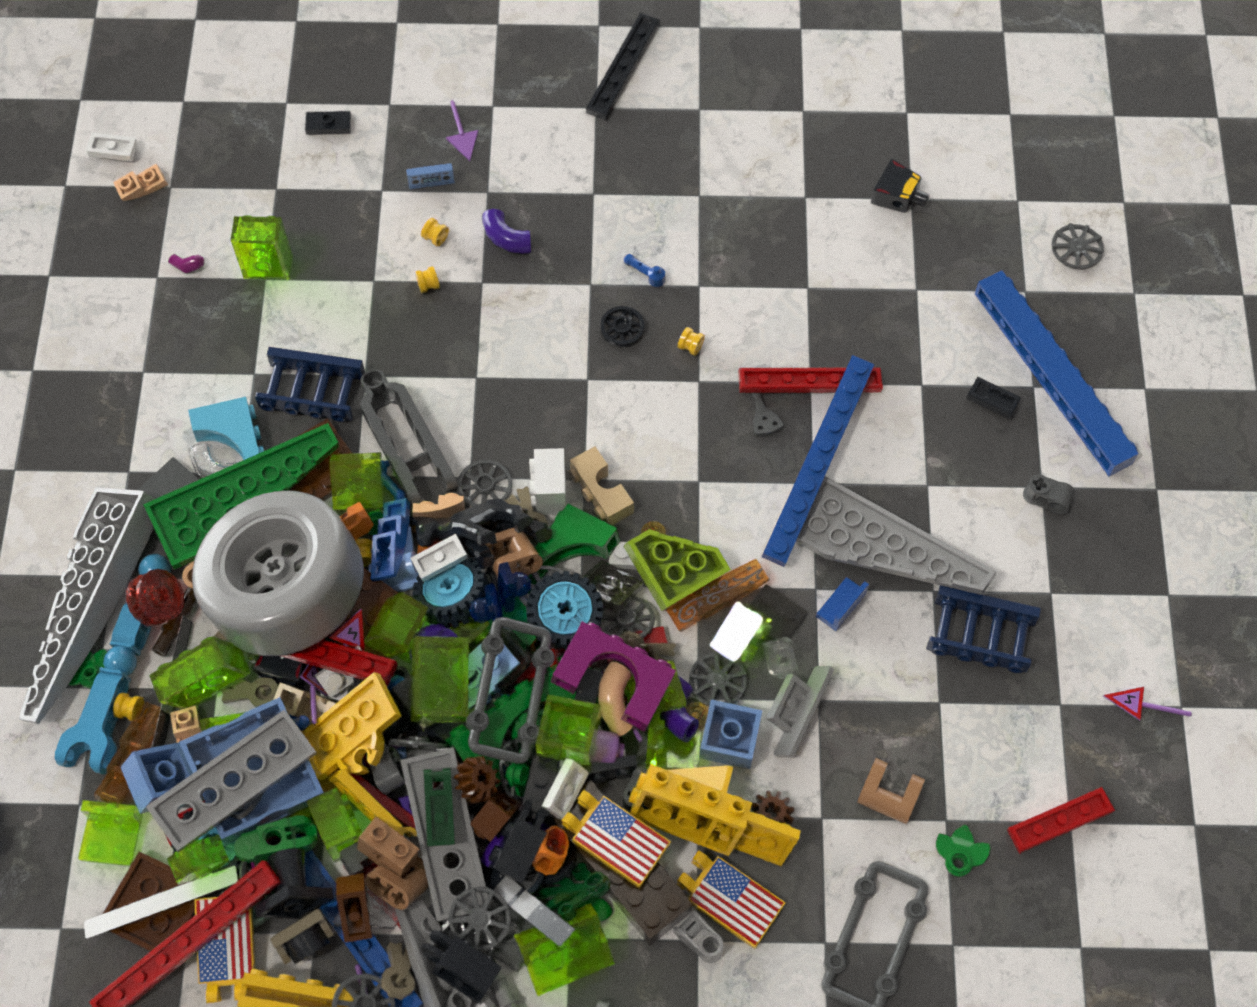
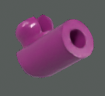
(187, 264)

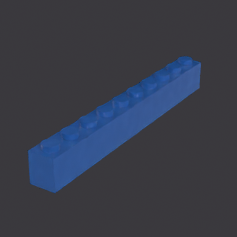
(1056, 373)

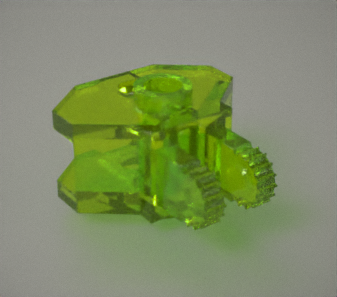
(198, 859)

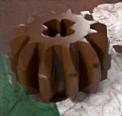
(476, 779)
(778, 806)

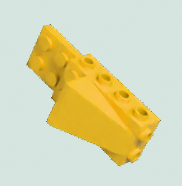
(701, 800)

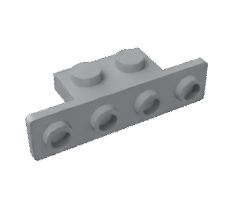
(795, 708)

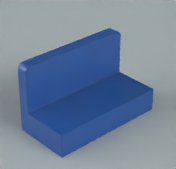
(841, 603)

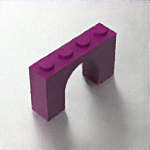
(593, 645)

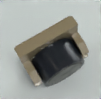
(302, 938)

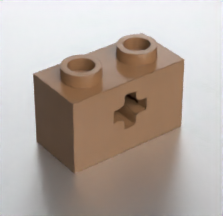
(387, 847)

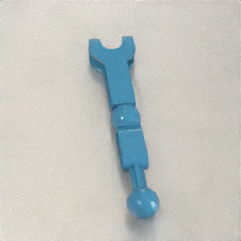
(97, 718)

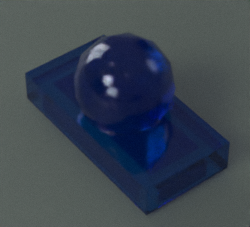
(511, 586)
(487, 608)

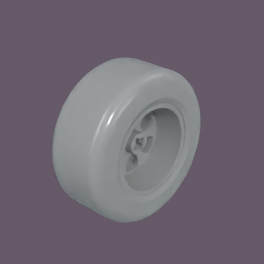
(304, 603)

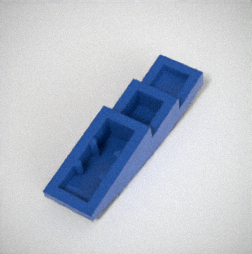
(391, 540)

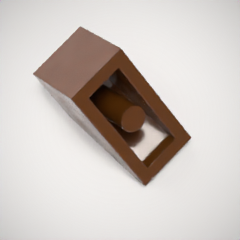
(495, 815)
(353, 907)

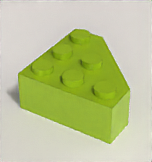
(674, 565)

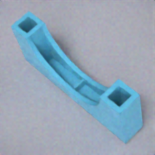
(229, 424)

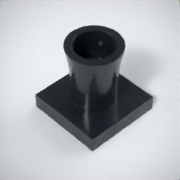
(293, 895)

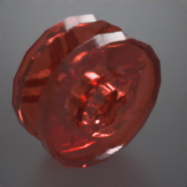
(155, 597)

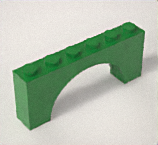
(572, 535)
(501, 717)

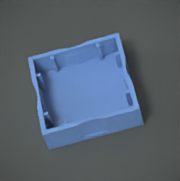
(277, 801)

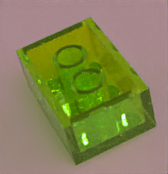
(261, 247)
(199, 673)
(439, 679)
(580, 955)

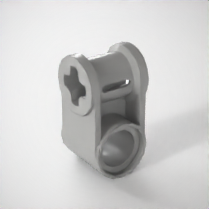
(696, 933)

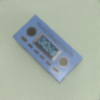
(430, 176)

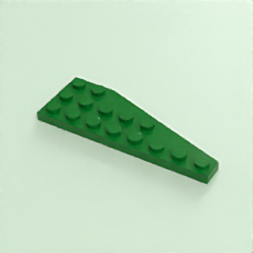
(191, 511)

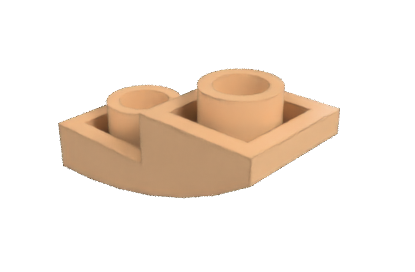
(135, 186)
(446, 507)
(185, 723)

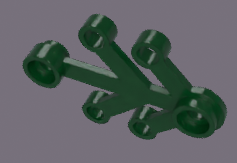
(594, 885)

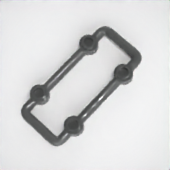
(478, 720)
(914, 912)

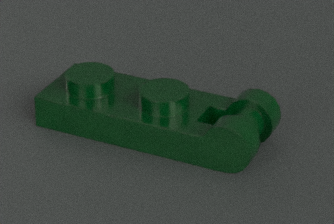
(439, 808)

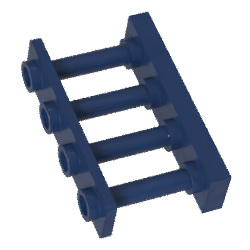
(315, 363)
(999, 611)

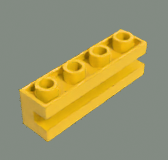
(267, 991)

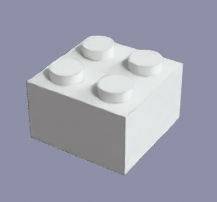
(548, 481)

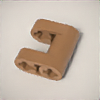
(517, 550)
(887, 801)
(404, 889)

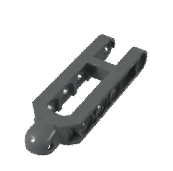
(382, 393)

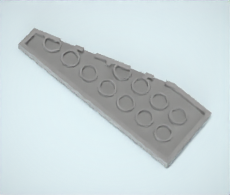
(866, 535)

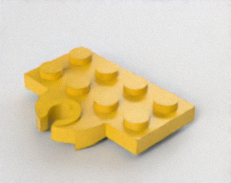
(353, 729)

